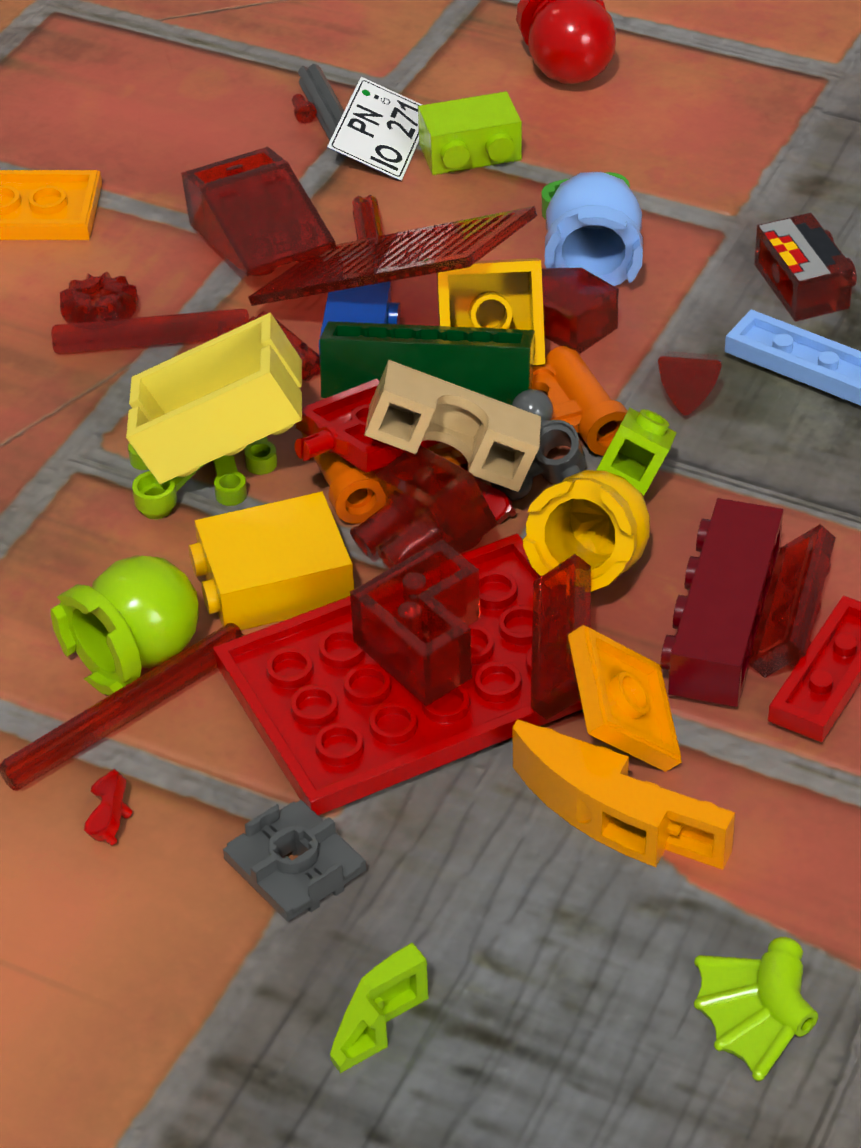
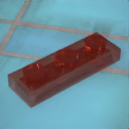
(792, 601)
(559, 608)

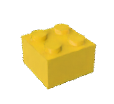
(495, 296)

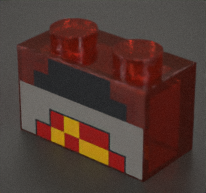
(804, 266)

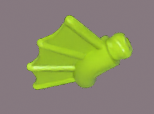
(756, 1003)

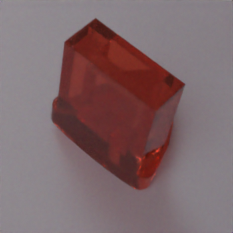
(688, 378)

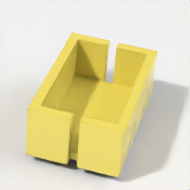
(215, 399)

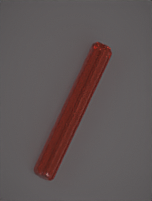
(144, 331)

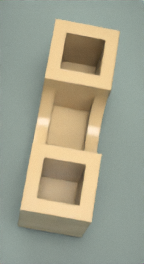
(489, 433)

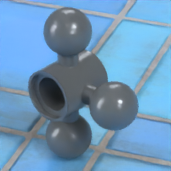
(552, 434)

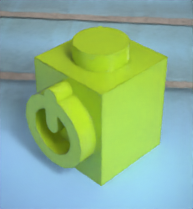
(638, 448)

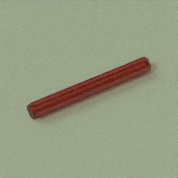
(114, 710)

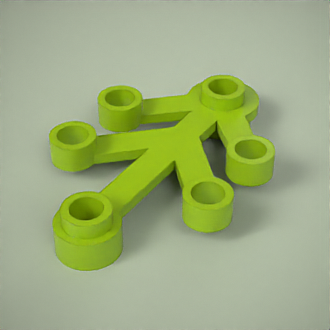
(230, 487)

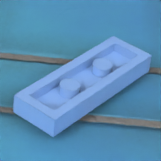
(797, 354)

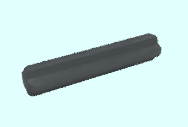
(322, 96)

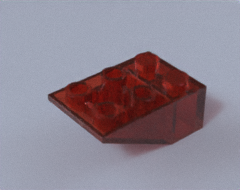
(255, 212)

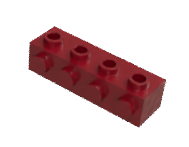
(723, 602)

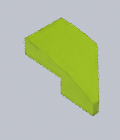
(380, 996)

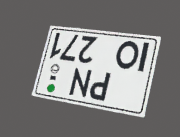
(378, 129)

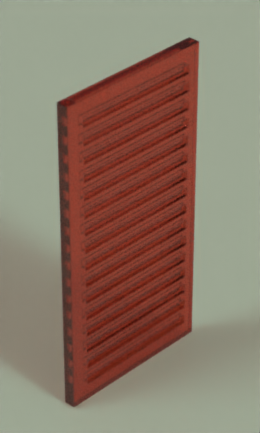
(395, 256)

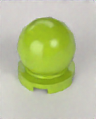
(127, 620)

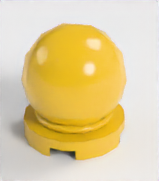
(592, 517)

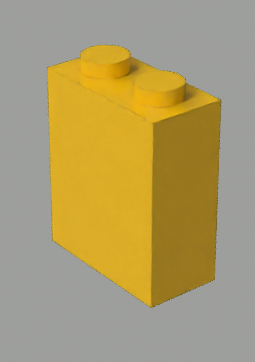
(271, 561)

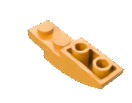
(633, 816)

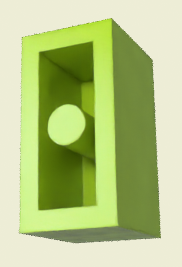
(470, 133)

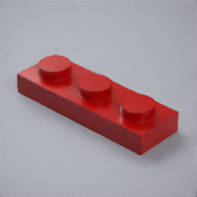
(823, 677)

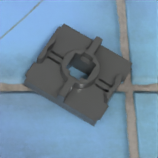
(299, 884)

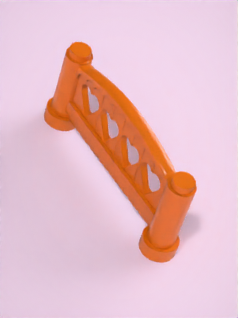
(575, 399)

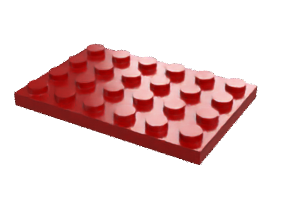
(350, 726)

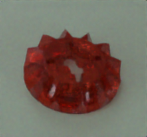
(115, 301)

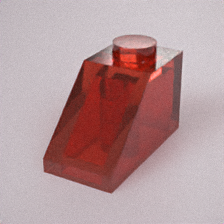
(577, 307)

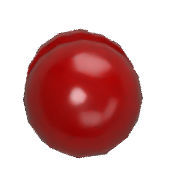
(568, 37)

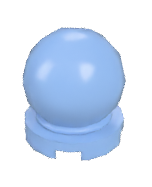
(595, 227)

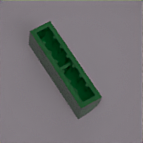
(477, 359)

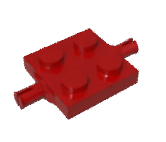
(339, 427)

